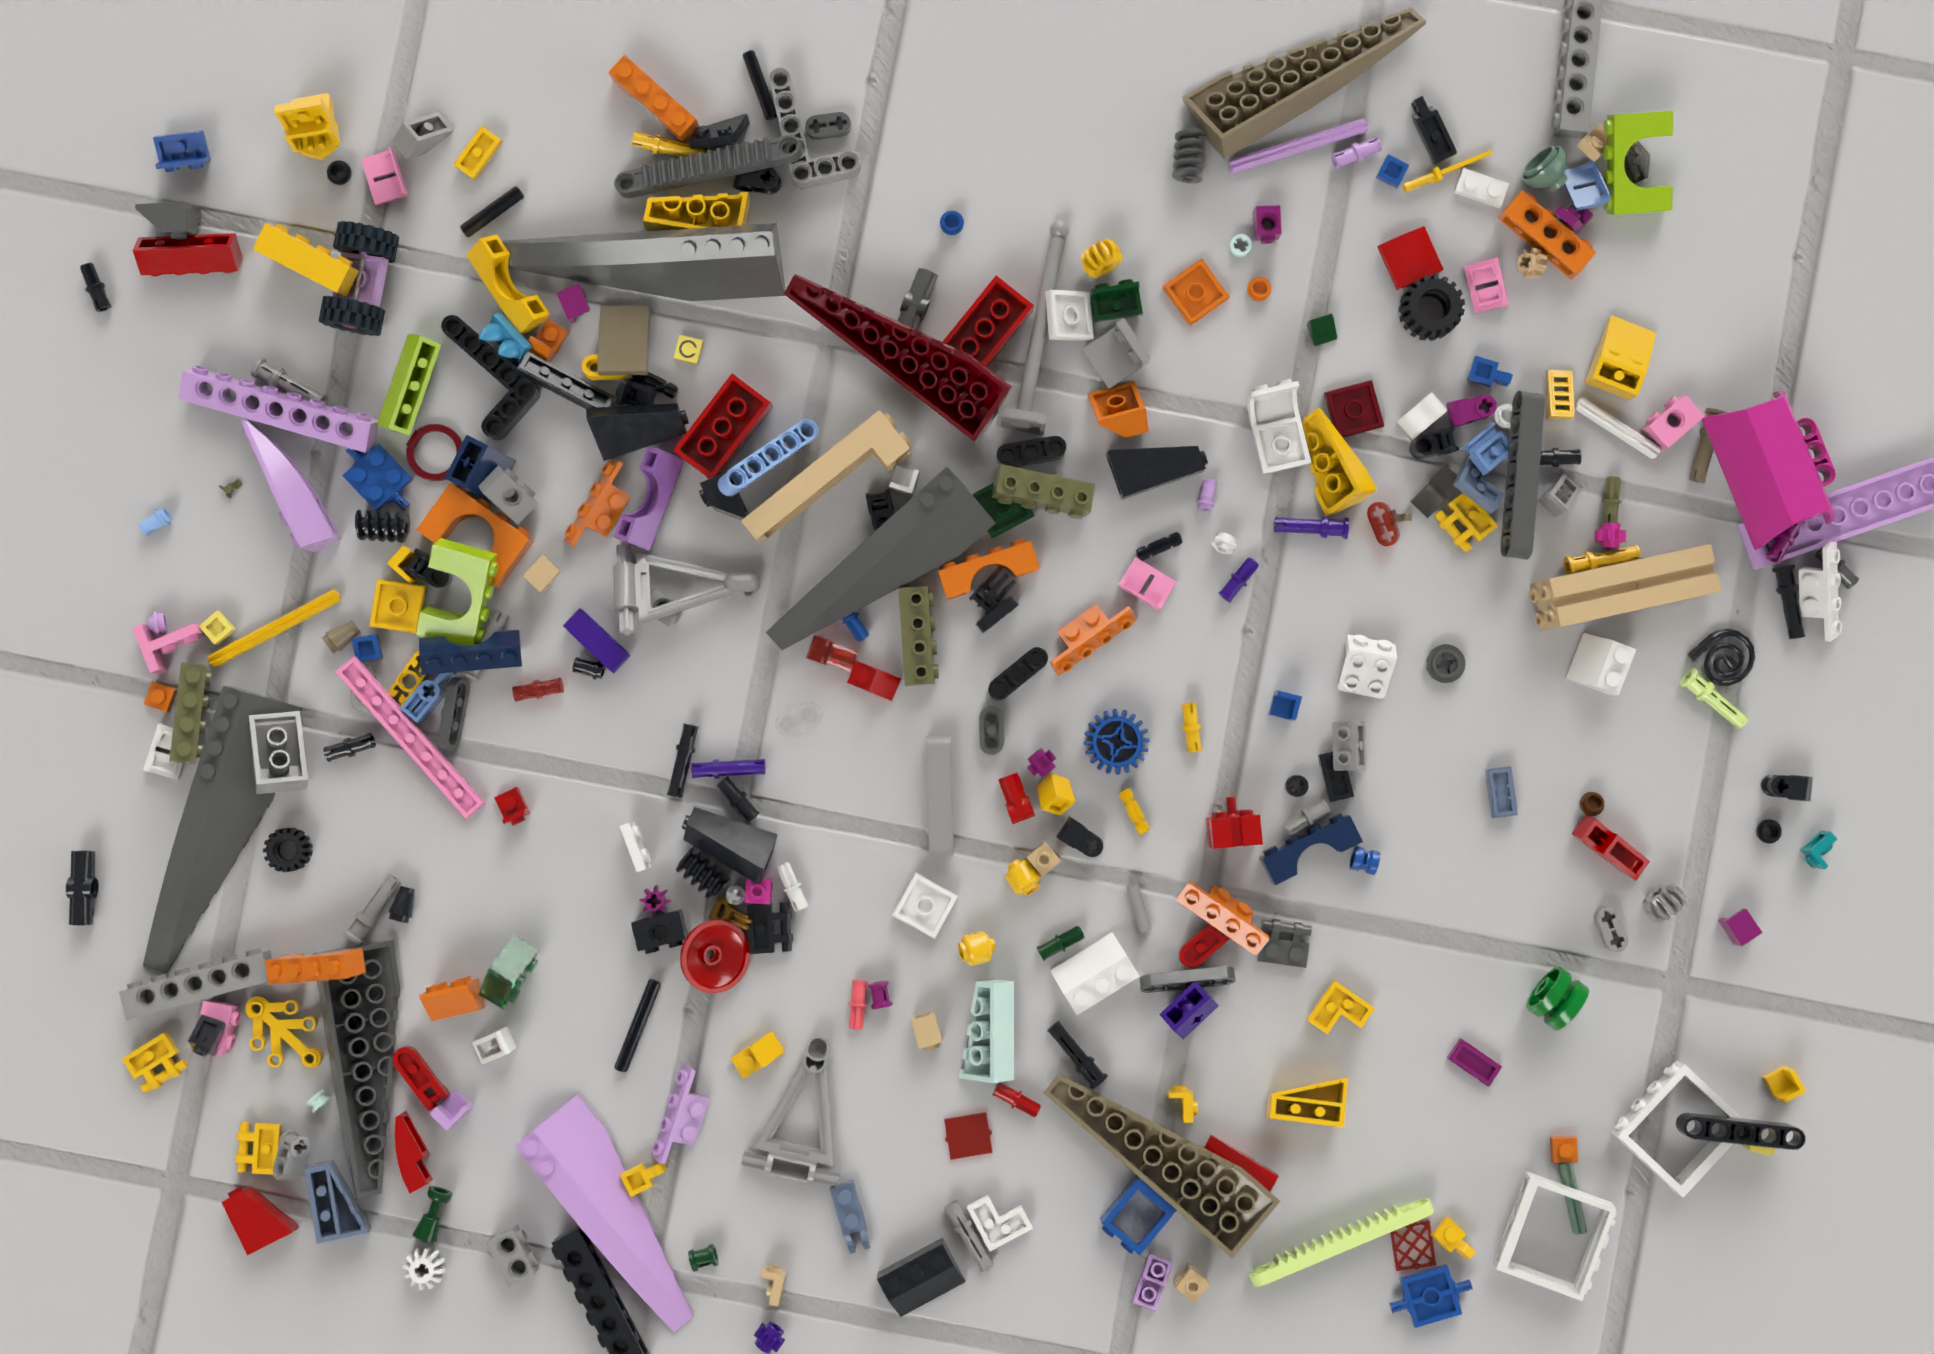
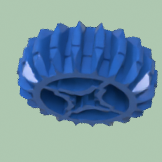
(1137, 747)

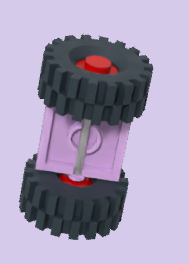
(370, 252)

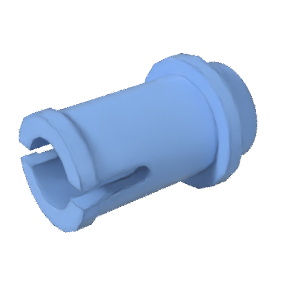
(154, 522)

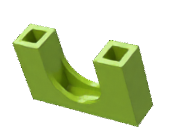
(1622, 133)
(477, 570)

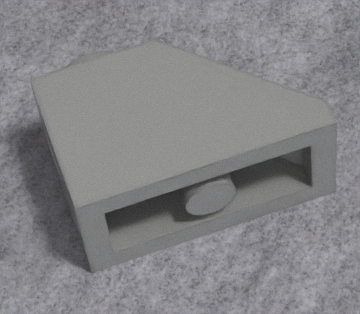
(421, 135)

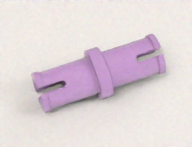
(1356, 152)

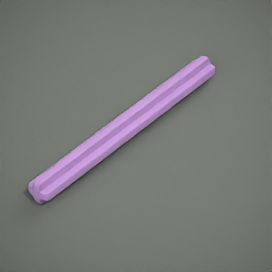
(1298, 145)

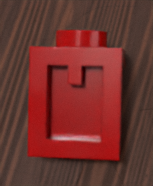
(512, 806)

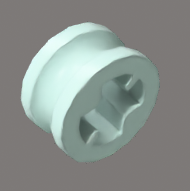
(1244, 238)
(318, 1101)

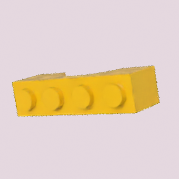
(491, 262)

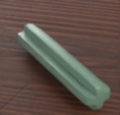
(1574, 1206)

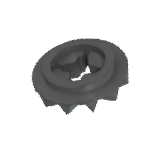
(1450, 653)

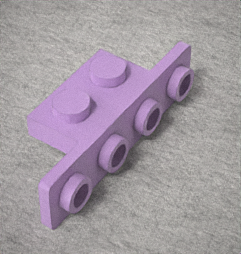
(682, 1116)

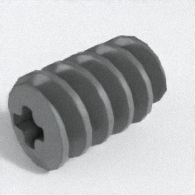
(1186, 155)

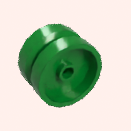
(1557, 998)

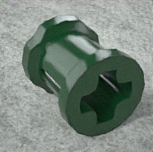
(703, 1257)

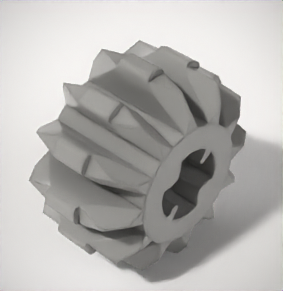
(1664, 902)

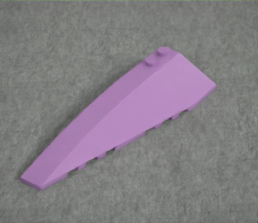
(583, 1173)

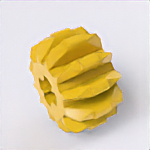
(1101, 258)

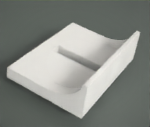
(157, 761)

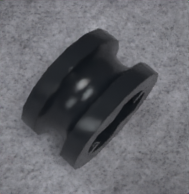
(1297, 793)

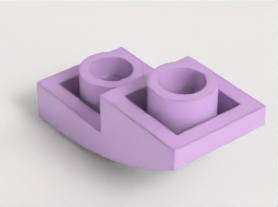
(1151, 1282)

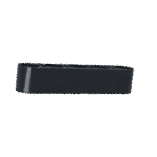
(1751, 1135)

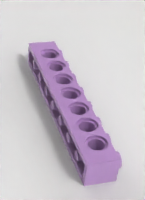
(194, 390)

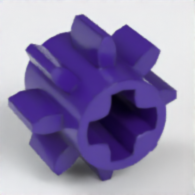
(769, 1337)

